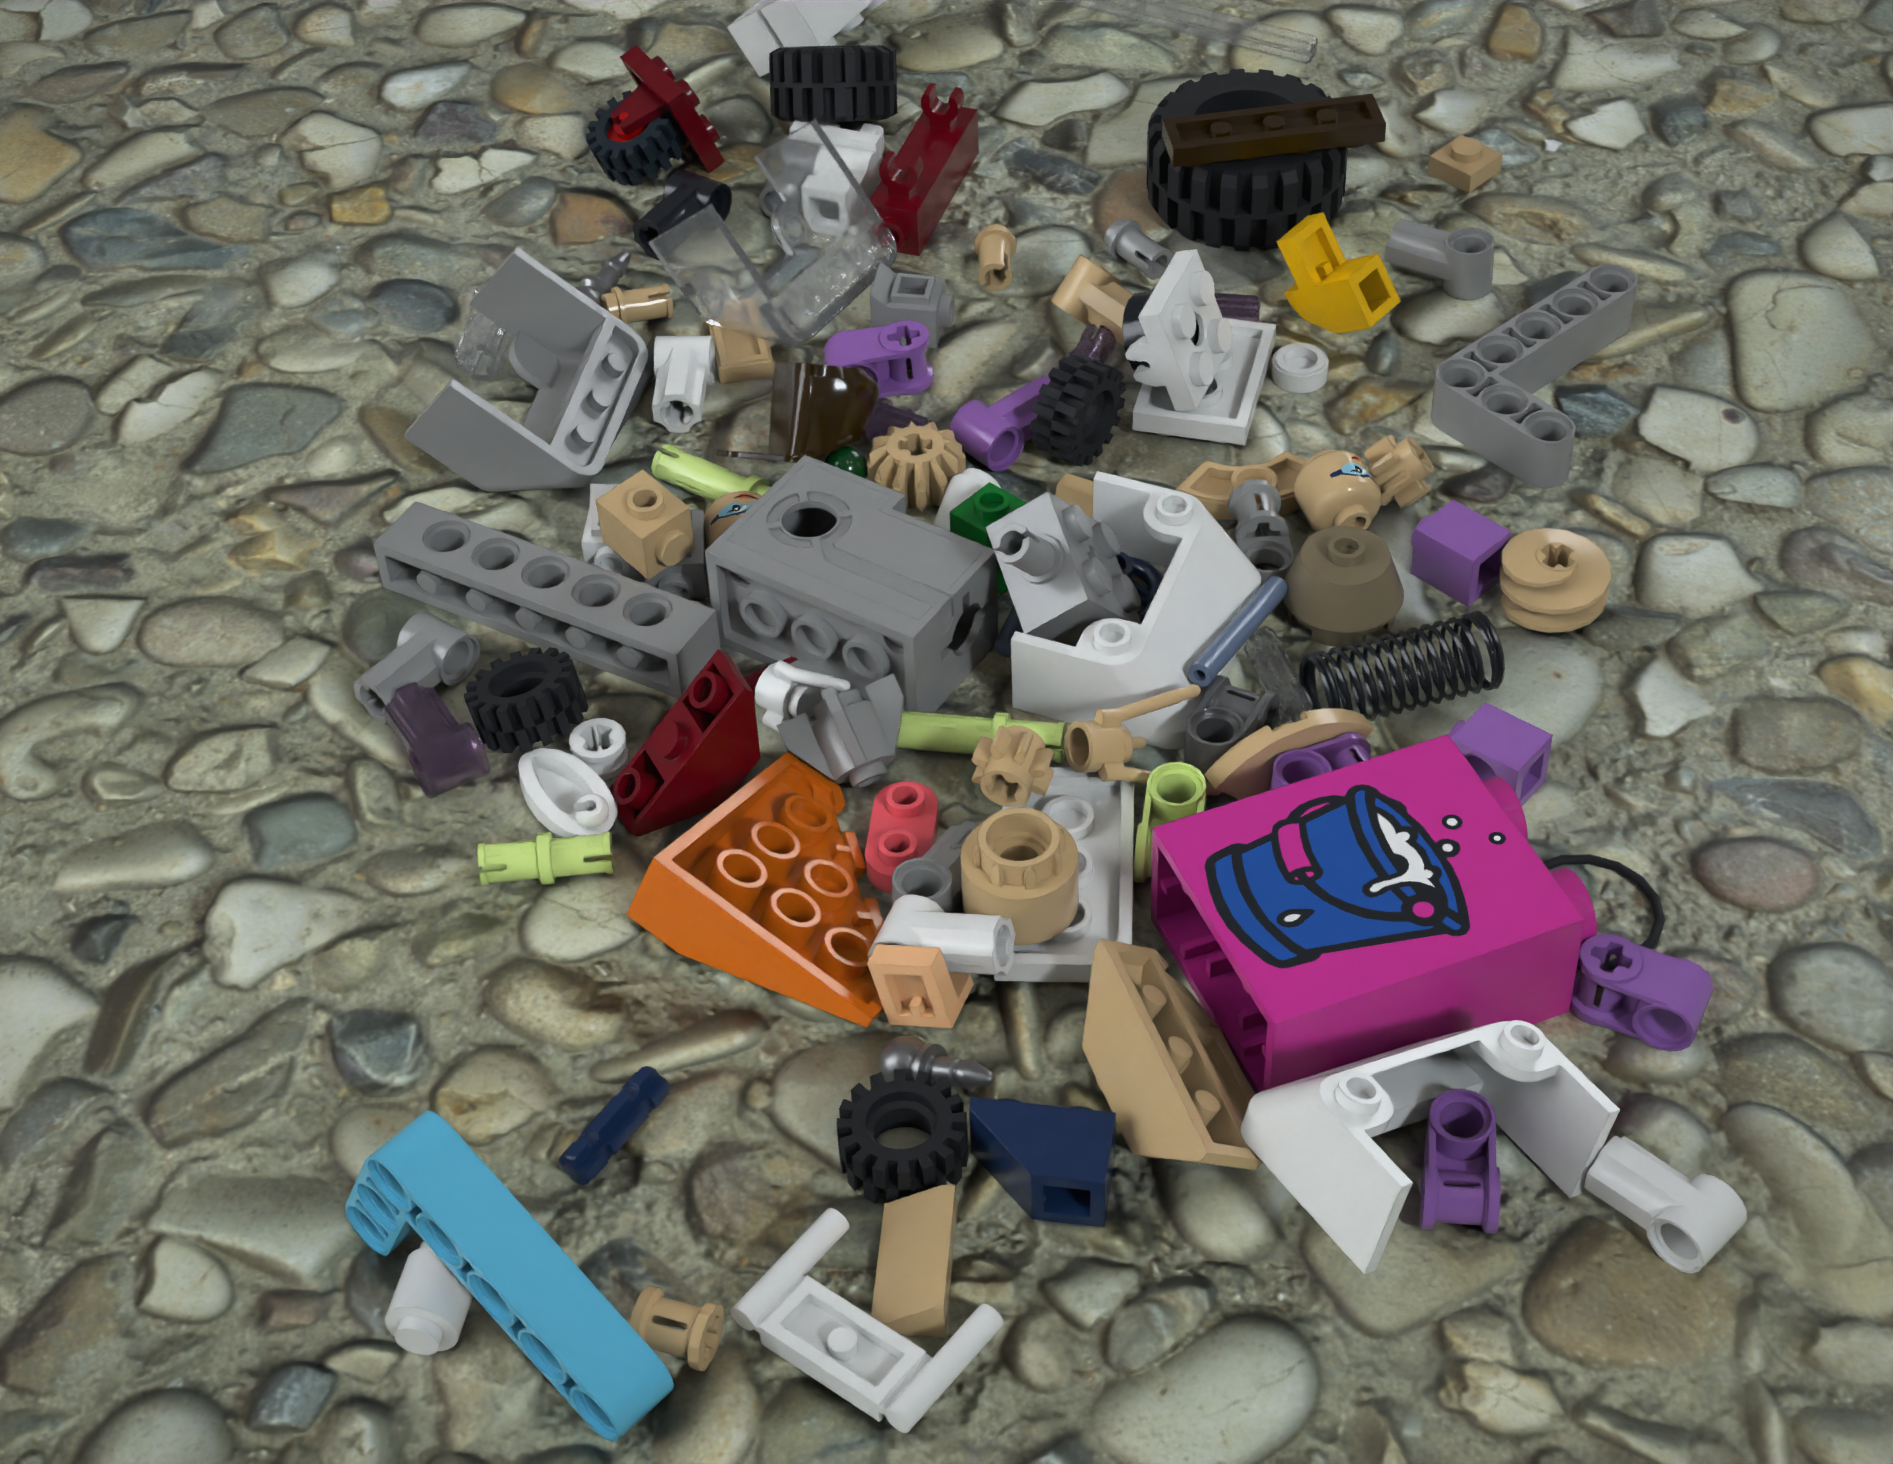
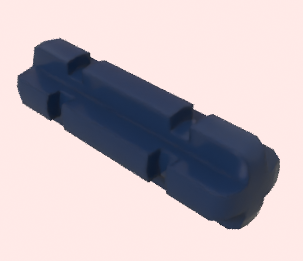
(614, 1125)

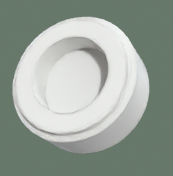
(1299, 368)

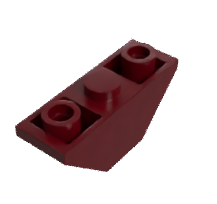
(693, 753)

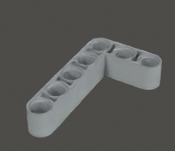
(1488, 386)

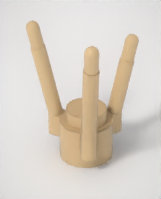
(1106, 745)

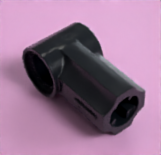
(682, 197)

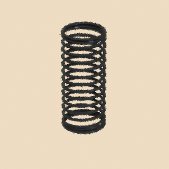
(1468, 650)

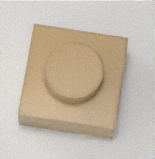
(1465, 163)

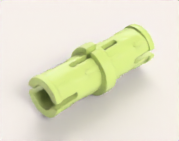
(545, 858)

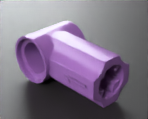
(998, 431)

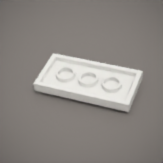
(1103, 827)

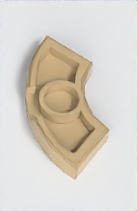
(1214, 482)
(1249, 764)

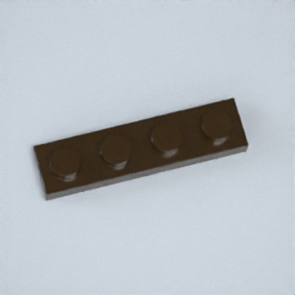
(1273, 130)

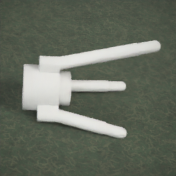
(791, 692)

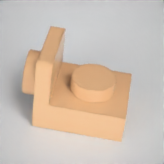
(918, 986)

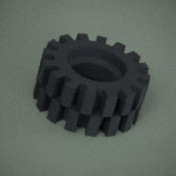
(1078, 409)
(526, 700)
(895, 1106)

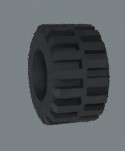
(833, 83)

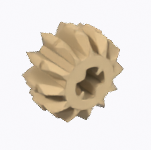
(916, 463)

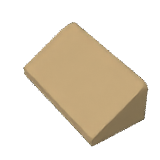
(916, 1262)

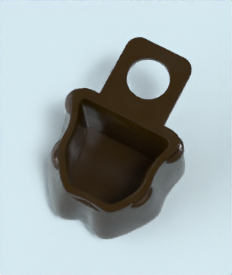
(815, 410)

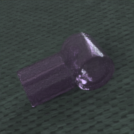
(437, 746)

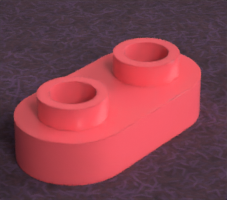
(900, 829)

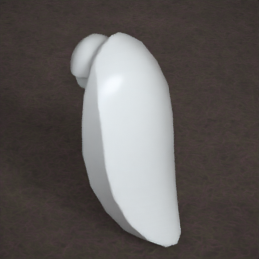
(566, 793)

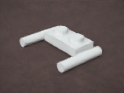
(846, 1345)

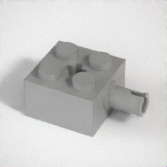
(1061, 569)

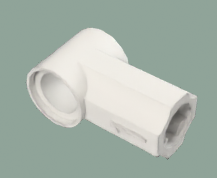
(681, 375)
(966, 940)
(1682, 1215)

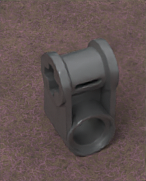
(1225, 719)

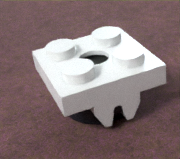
(1177, 332)

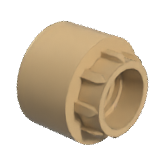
(1023, 870)

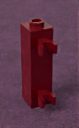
(926, 170)

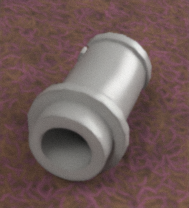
(1128, 242)

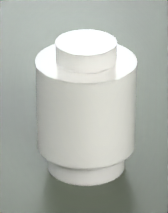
(427, 1305)

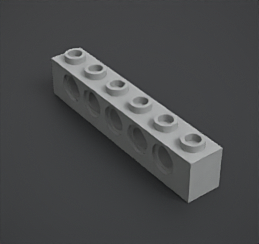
(548, 598)

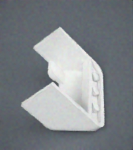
(1132, 661)
(1322, 1125)

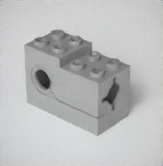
(853, 586)

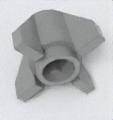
(851, 735)

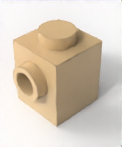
(645, 524)

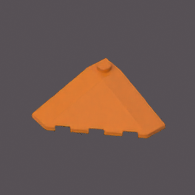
(771, 893)

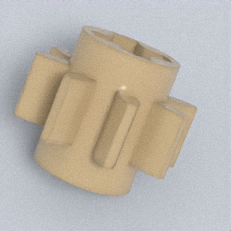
(1399, 469)
(1012, 766)

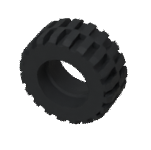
(1238, 199)

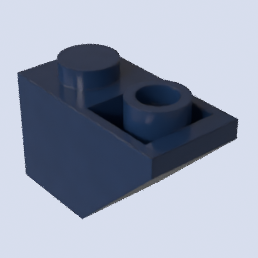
(1047, 1157)

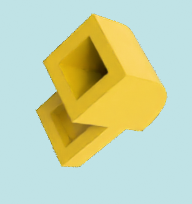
(1329, 288)

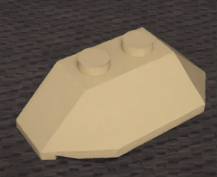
(1163, 1062)

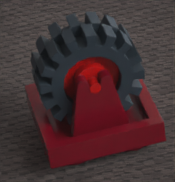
(651, 125)

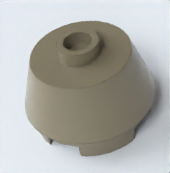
(1343, 585)

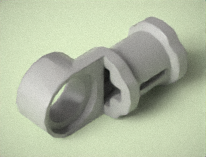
(1275, 543)

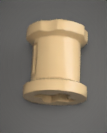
(701, 1325)

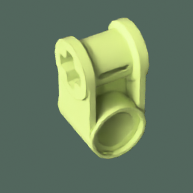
(1171, 794)

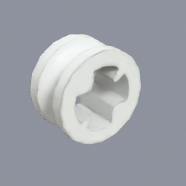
(598, 734)

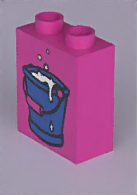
(1366, 913)

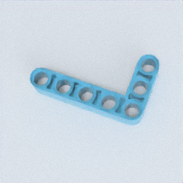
(444, 1192)

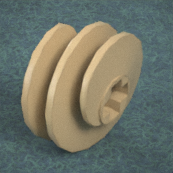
(1553, 580)

